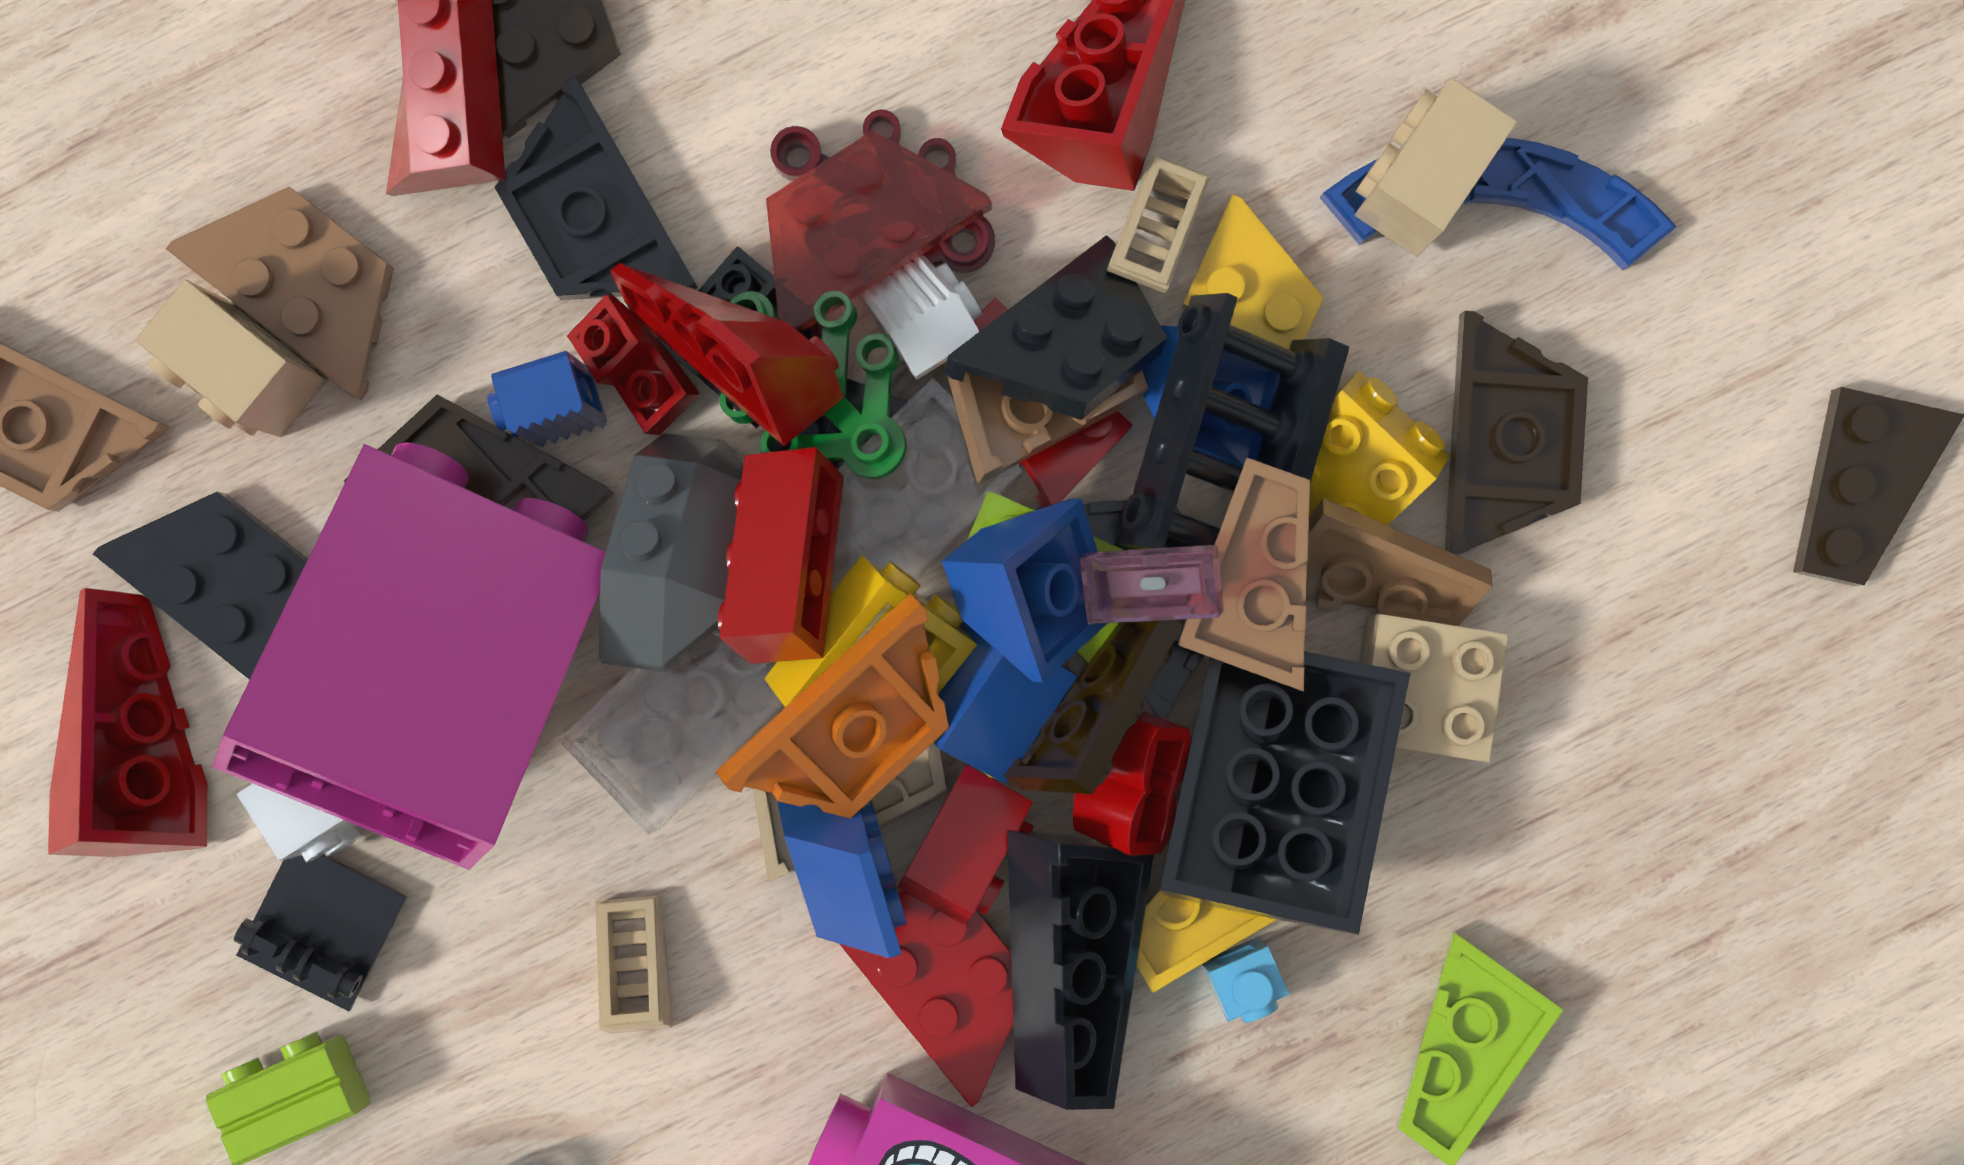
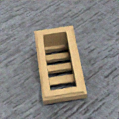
(1177, 182)
(657, 988)

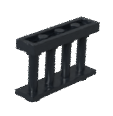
(1289, 431)

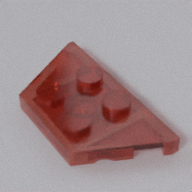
(860, 222)

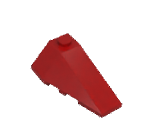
(1098, 92)

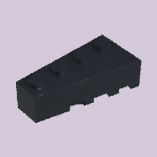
(1072, 963)

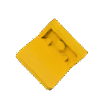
(1374, 453)

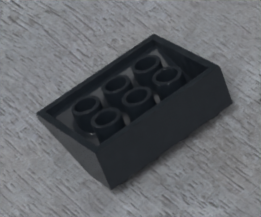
(1287, 792)

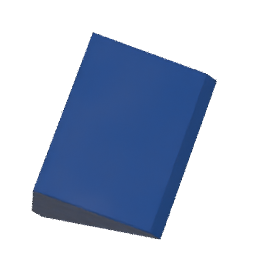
(996, 709)

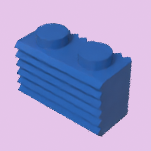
(546, 399)

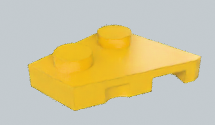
(1250, 264)

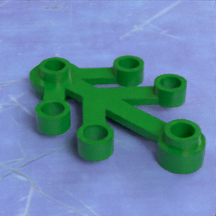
(853, 425)

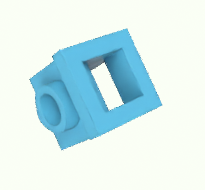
(1246, 981)

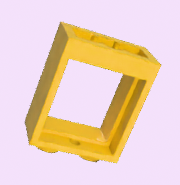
(851, 611)

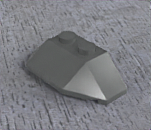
(668, 552)

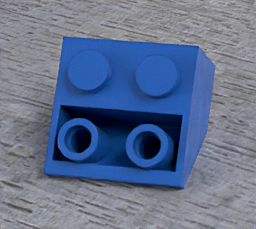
(845, 877)

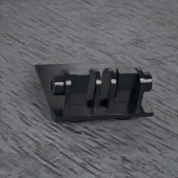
(321, 927)

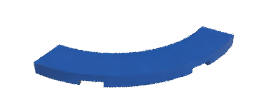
(1546, 183)

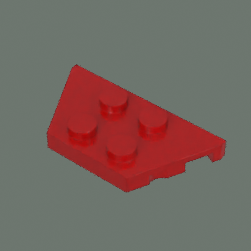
(948, 991)

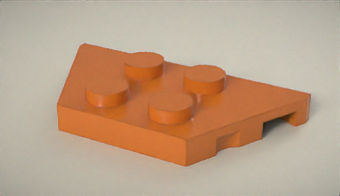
(851, 724)

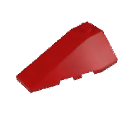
(745, 354)
(122, 746)

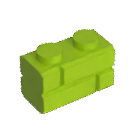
(288, 1099)

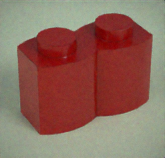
(1138, 798)

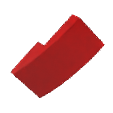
(631, 359)

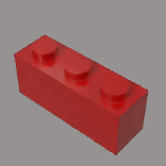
(782, 556)

